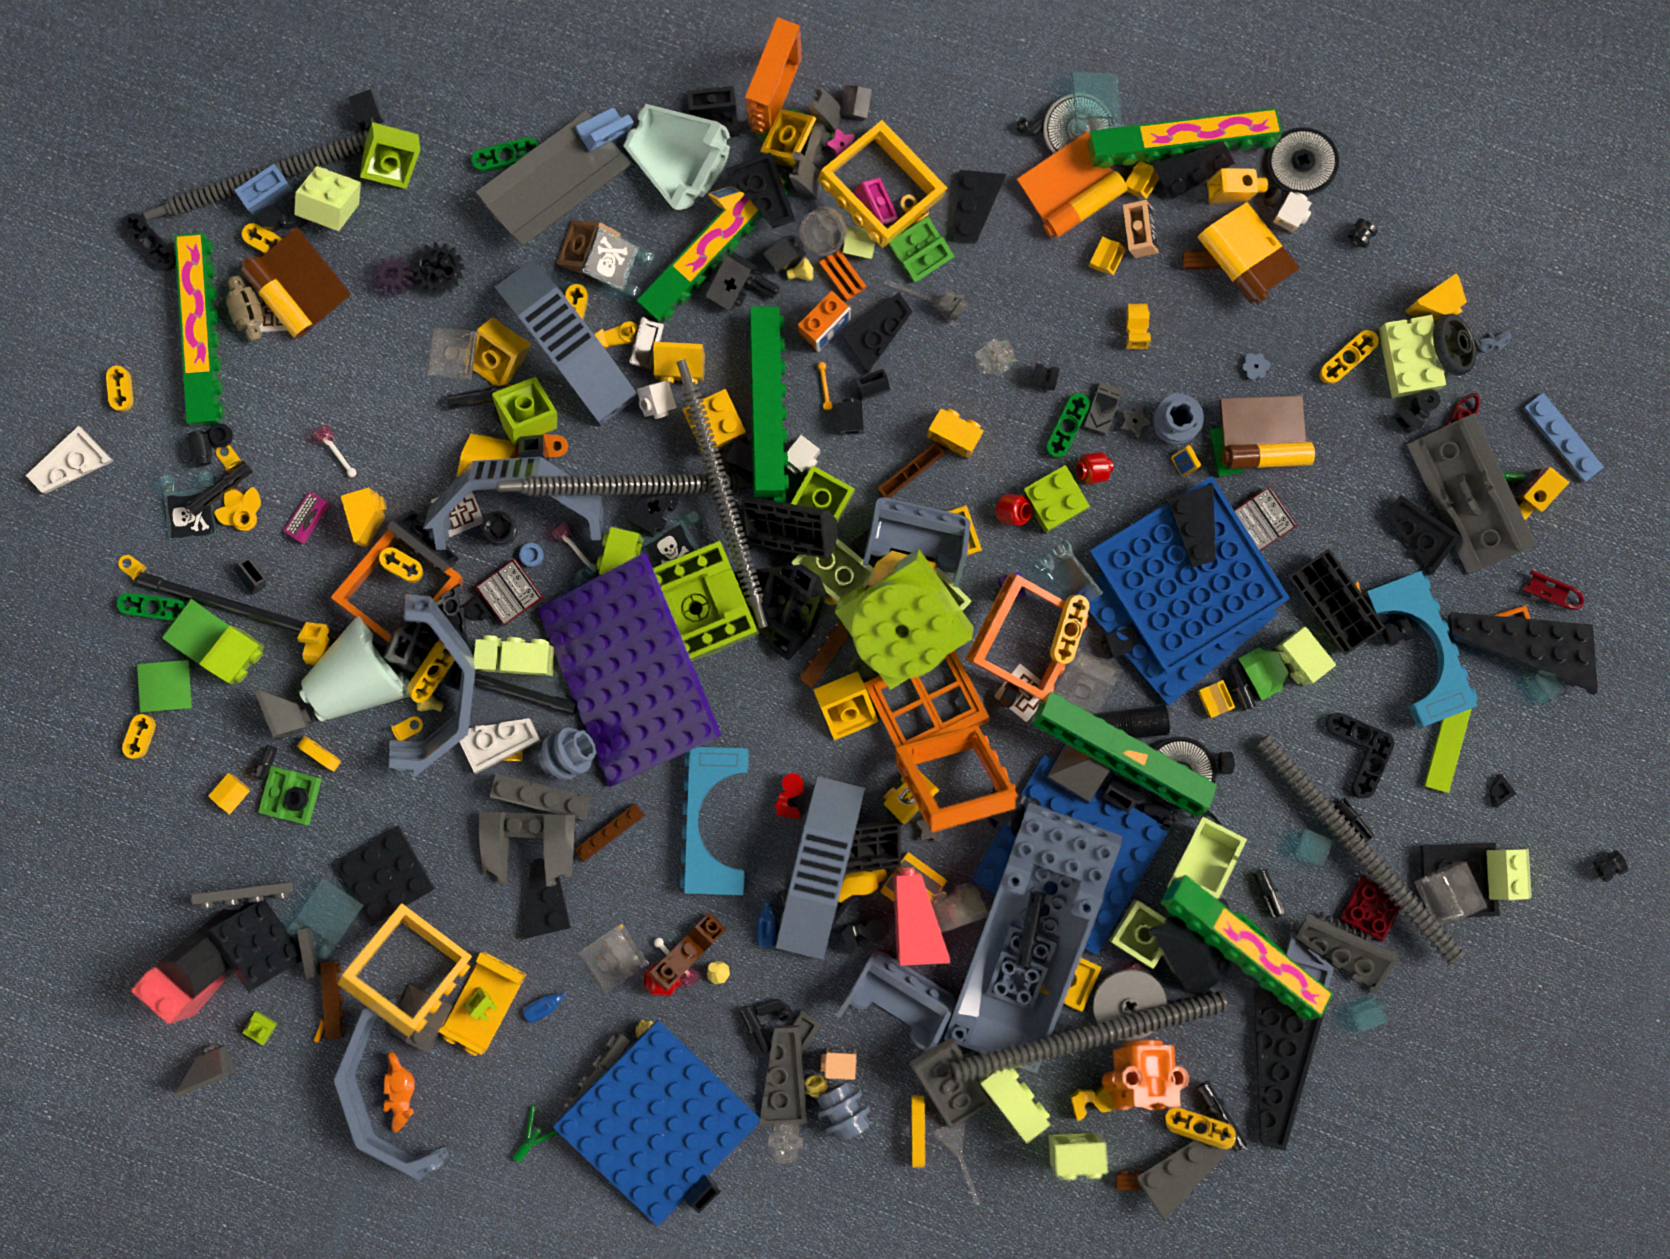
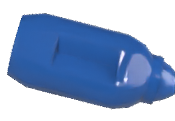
(766, 927)
(542, 1006)

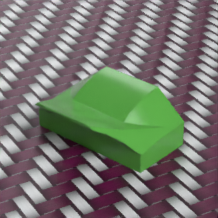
(1264, 671)

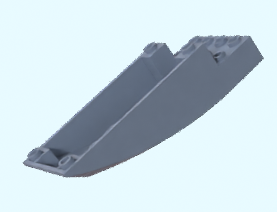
(1002, 999)

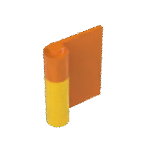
(1068, 188)

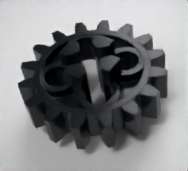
(428, 273)

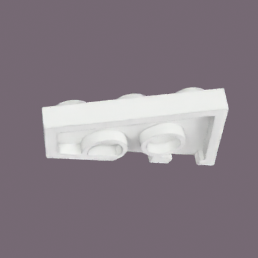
(68, 461)
(496, 742)

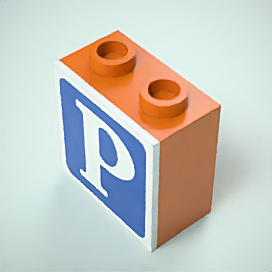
(824, 321)

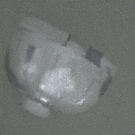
(823, 230)

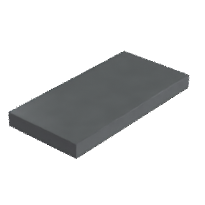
(952, 1100)

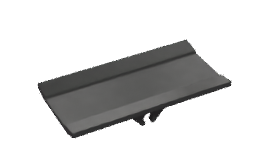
(550, 182)
(1471, 493)

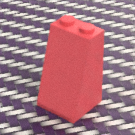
(915, 923)
(168, 999)

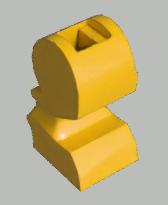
(1137, 324)
(315, 640)
(1101, 1099)

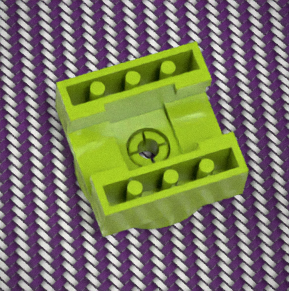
(708, 580)
(909, 598)

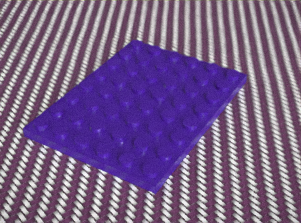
(629, 671)

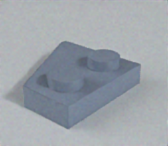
(1309, 960)

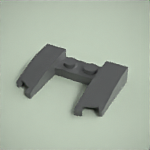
(828, 117)
(555, 830)

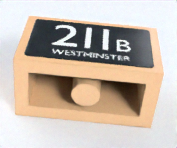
(1140, 229)
(839, 1063)

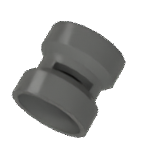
(952, 305)

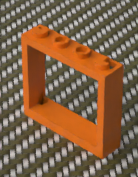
(773, 75)
(364, 569)
(993, 624)
(945, 745)

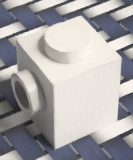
(1293, 212)
(656, 399)
(802, 456)

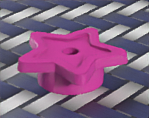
(839, 137)

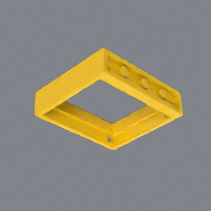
(906, 160)
(379, 1004)

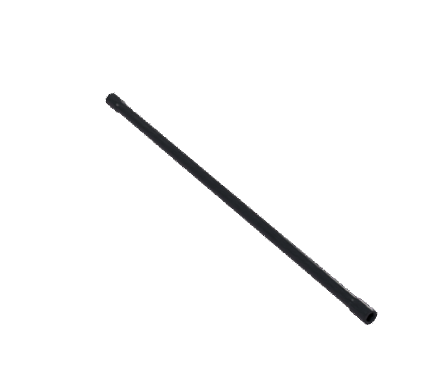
(159, 584)

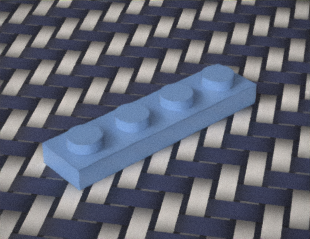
(1563, 437)

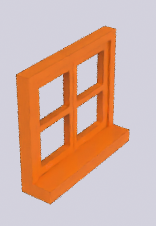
(975, 716)

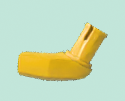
(861, 883)

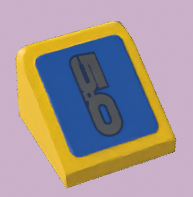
(726, 197)
(1185, 461)

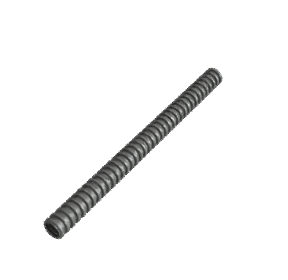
(1360, 850)
(1088, 1036)

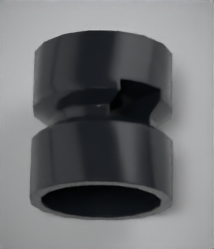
(499, 528)

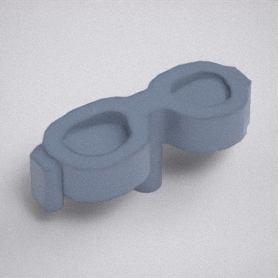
(1489, 343)

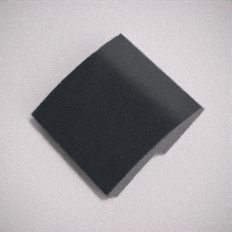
(715, 105)

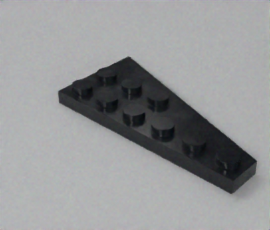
(1541, 646)
(1283, 1060)

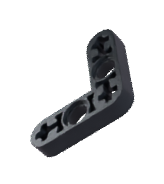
(1370, 744)

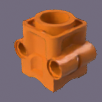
(1145, 1076)

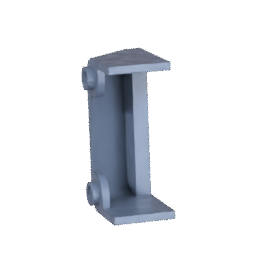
(919, 527)
(904, 996)

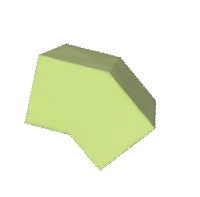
(859, 243)

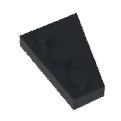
(1191, 169)
(763, 187)
(975, 199)
(876, 330)
(1195, 524)
(545, 904)

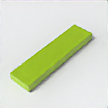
(1446, 752)

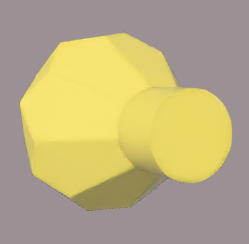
(803, 271)
(430, 704)
(718, 972)

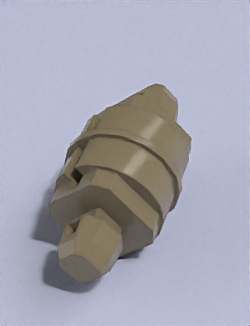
(244, 308)

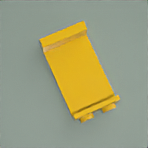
(502, 985)

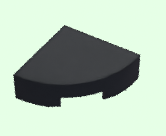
(477, 610)
(1500, 791)

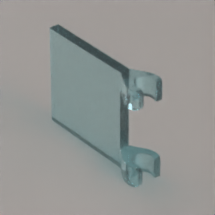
(1095, 97)
(1070, 574)
(328, 913)

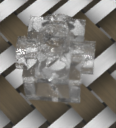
(996, 357)
(785, 1143)

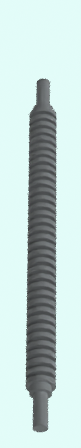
(197, 198)
(689, 388)
(621, 484)

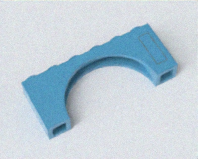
(1451, 689)
(702, 870)

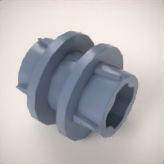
(1191, 413)
(567, 753)
(843, 1111)

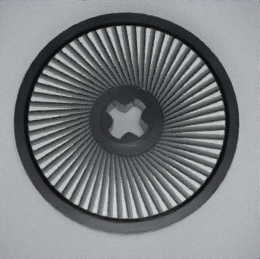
(1311, 177)
(1189, 753)

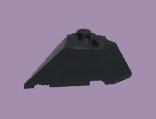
(790, 605)
(416, 639)
(1189, 955)

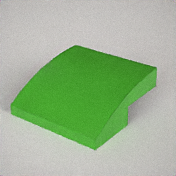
(921, 249)
(195, 631)
(164, 686)
(277, 785)

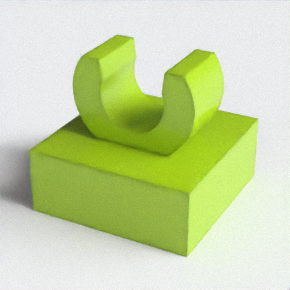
(479, 1003)
(260, 1028)

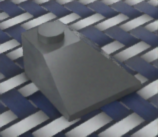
(283, 715)
(1077, 773)
(410, 1005)
(207, 1069)

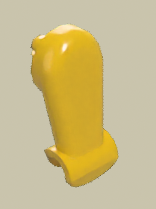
(618, 335)

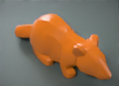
(400, 1087)

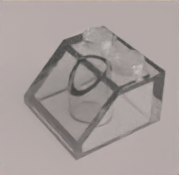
(452, 354)
(1087, 681)
(1451, 893)
(958, 907)
(613, 958)

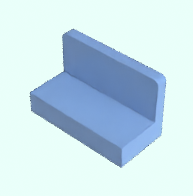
(603, 128)
(263, 189)

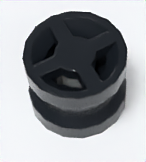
(1362, 233)

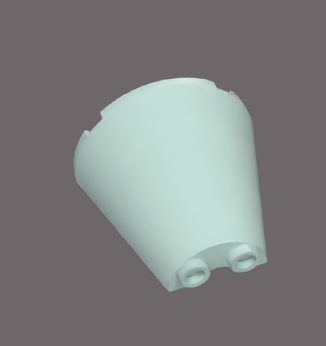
(678, 153)
(351, 676)

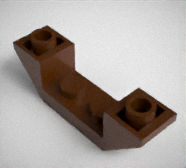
(687, 951)

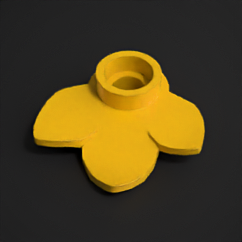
(237, 506)

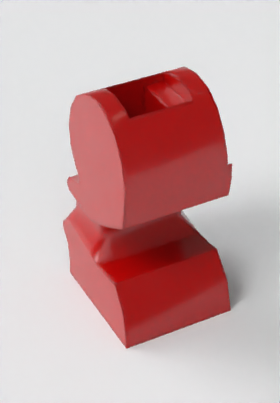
(793, 787)

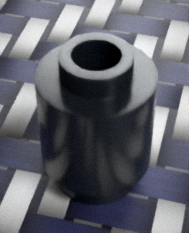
(199, 448)

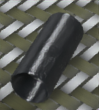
(1140, 721)

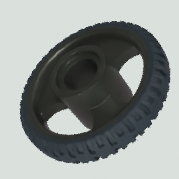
(1451, 344)

